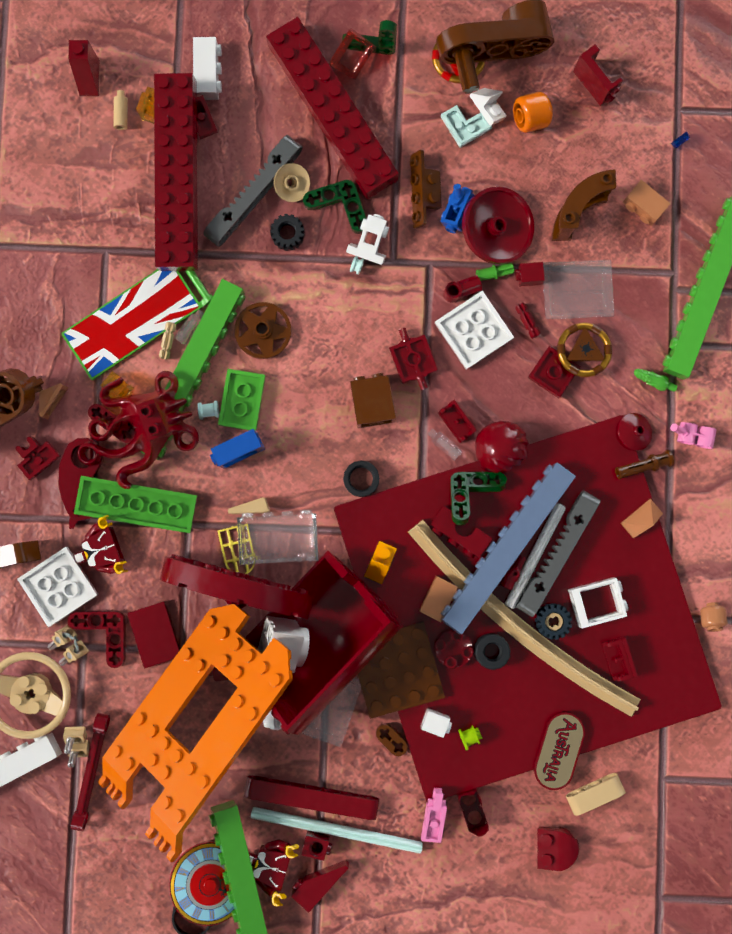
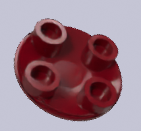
(454, 649)

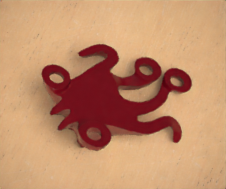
(154, 419)

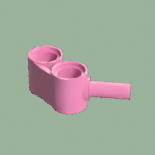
(692, 435)

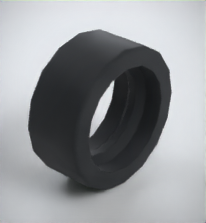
(361, 464)

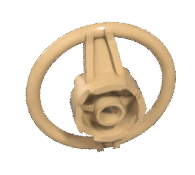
(45, 699)

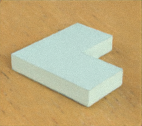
(462, 129)

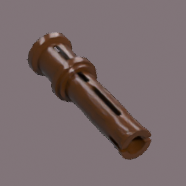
(652, 463)

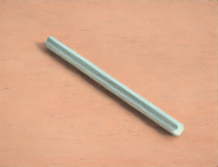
(336, 830)

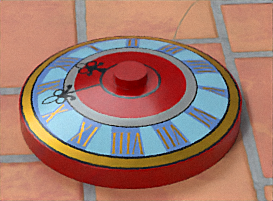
(199, 886)

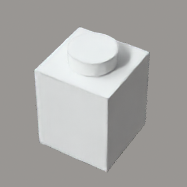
(436, 723)

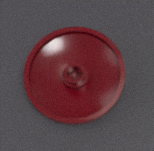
(498, 225)

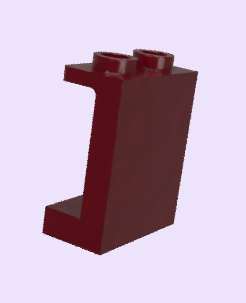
(594, 78)

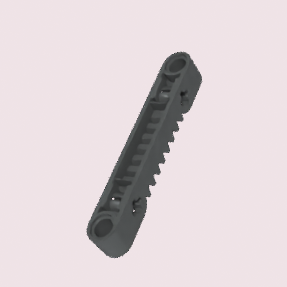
(219, 229)
(585, 507)

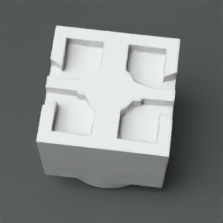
(289, 634)

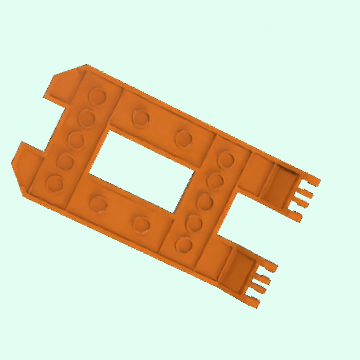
(149, 743)

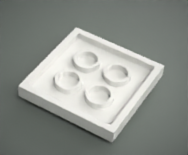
(474, 330)
(57, 586)

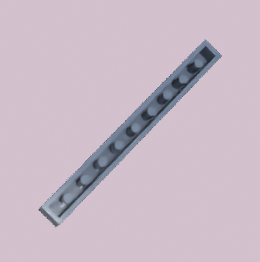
(507, 548)

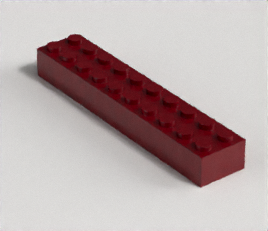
(332, 108)
(175, 172)

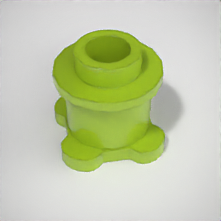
(470, 736)

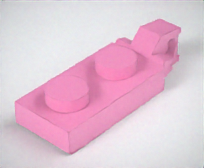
(434, 817)

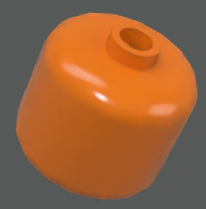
(532, 112)

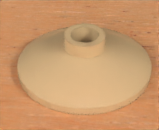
(299, 186)

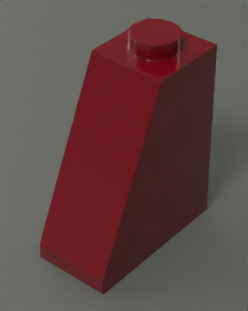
(84, 67)

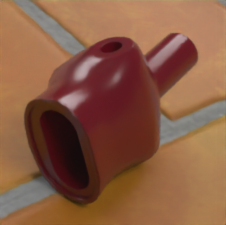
(510, 578)

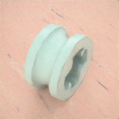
(357, 265)

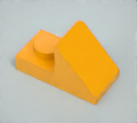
(380, 562)

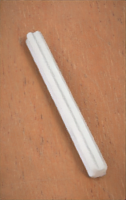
(535, 555)

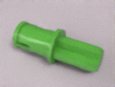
(495, 271)

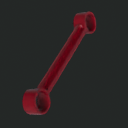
(81, 813)

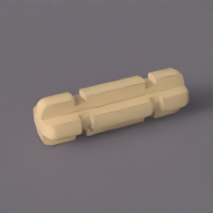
(167, 340)

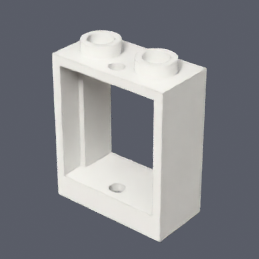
(579, 610)

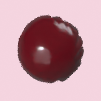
(501, 446)

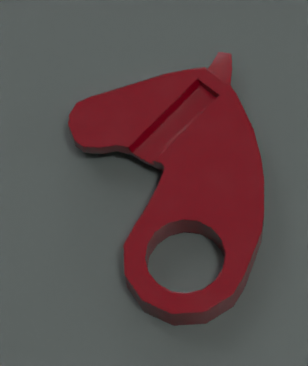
(70, 477)

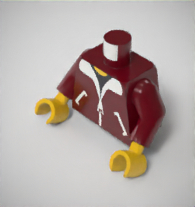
(102, 549)
(272, 866)

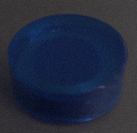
(680, 140)

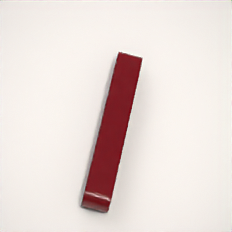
(311, 797)

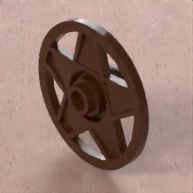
(262, 330)

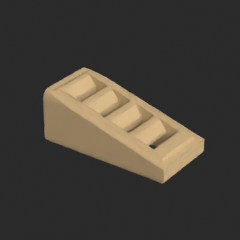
(255, 506)

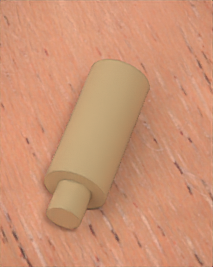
(120, 110)

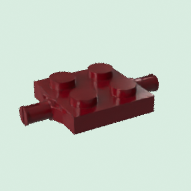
(413, 359)

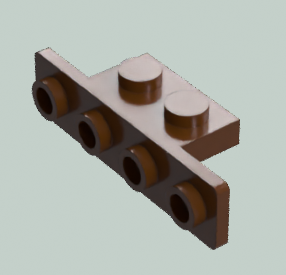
(425, 189)

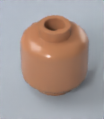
(713, 617)

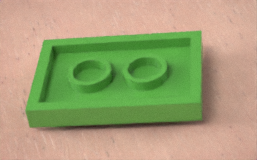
(241, 399)

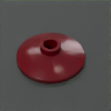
(630, 436)

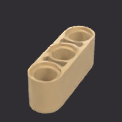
(595, 794)

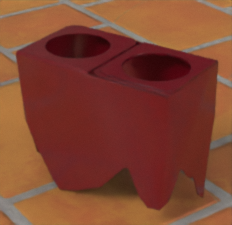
(478, 829)

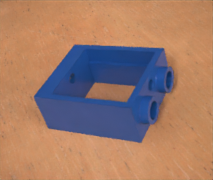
(237, 449)

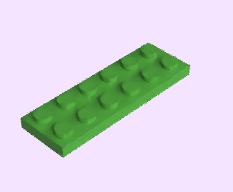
(135, 505)

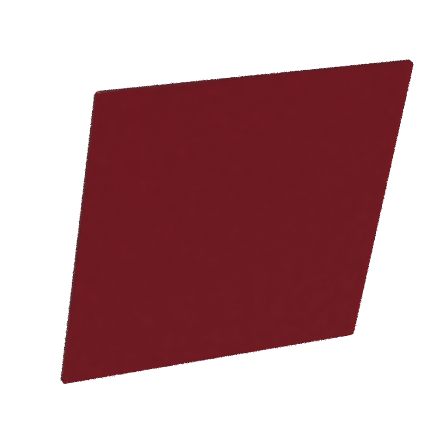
(519, 698)

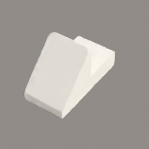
(486, 102)

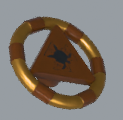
(584, 349)

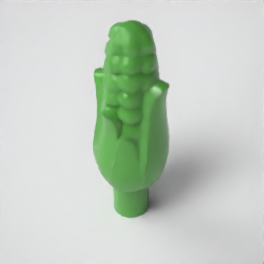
(657, 381)

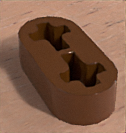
(388, 742)

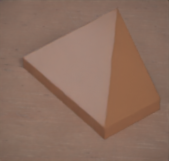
(50, 398)
(642, 518)

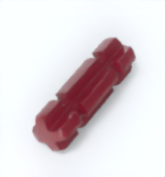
(527, 320)

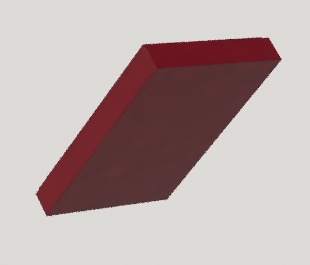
(154, 634)

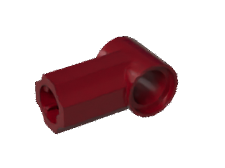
(463, 287)

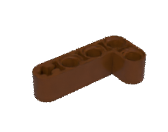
(19, 553)

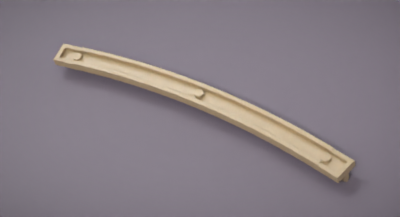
(521, 630)

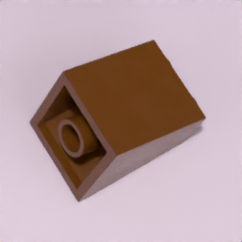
(372, 400)

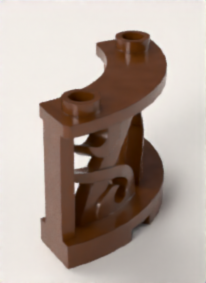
(587, 193)

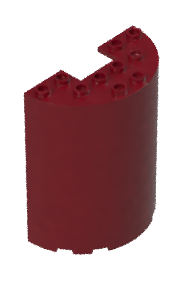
(345, 633)

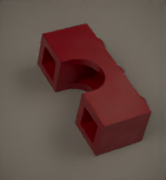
(473, 544)

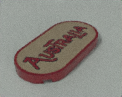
(559, 750)

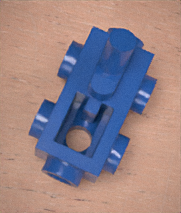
(457, 202)

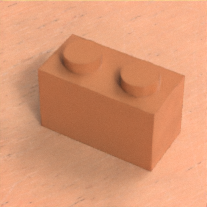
(646, 203)
(437, 598)

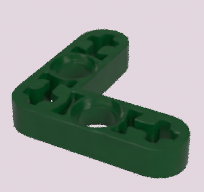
(384, 43)
(340, 195)
(467, 486)

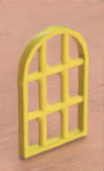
(230, 544)

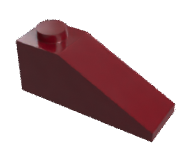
(315, 885)

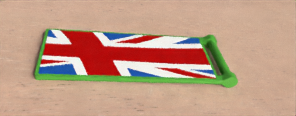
(133, 320)

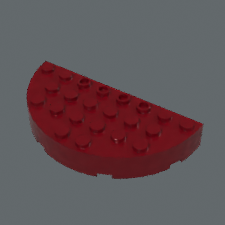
(236, 586)

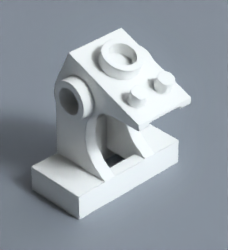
(376, 225)

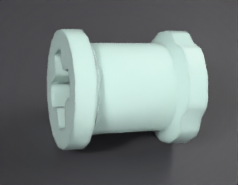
(208, 410)

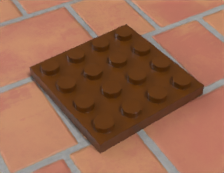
(401, 673)

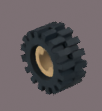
(556, 631)

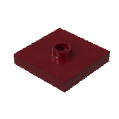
(551, 374)

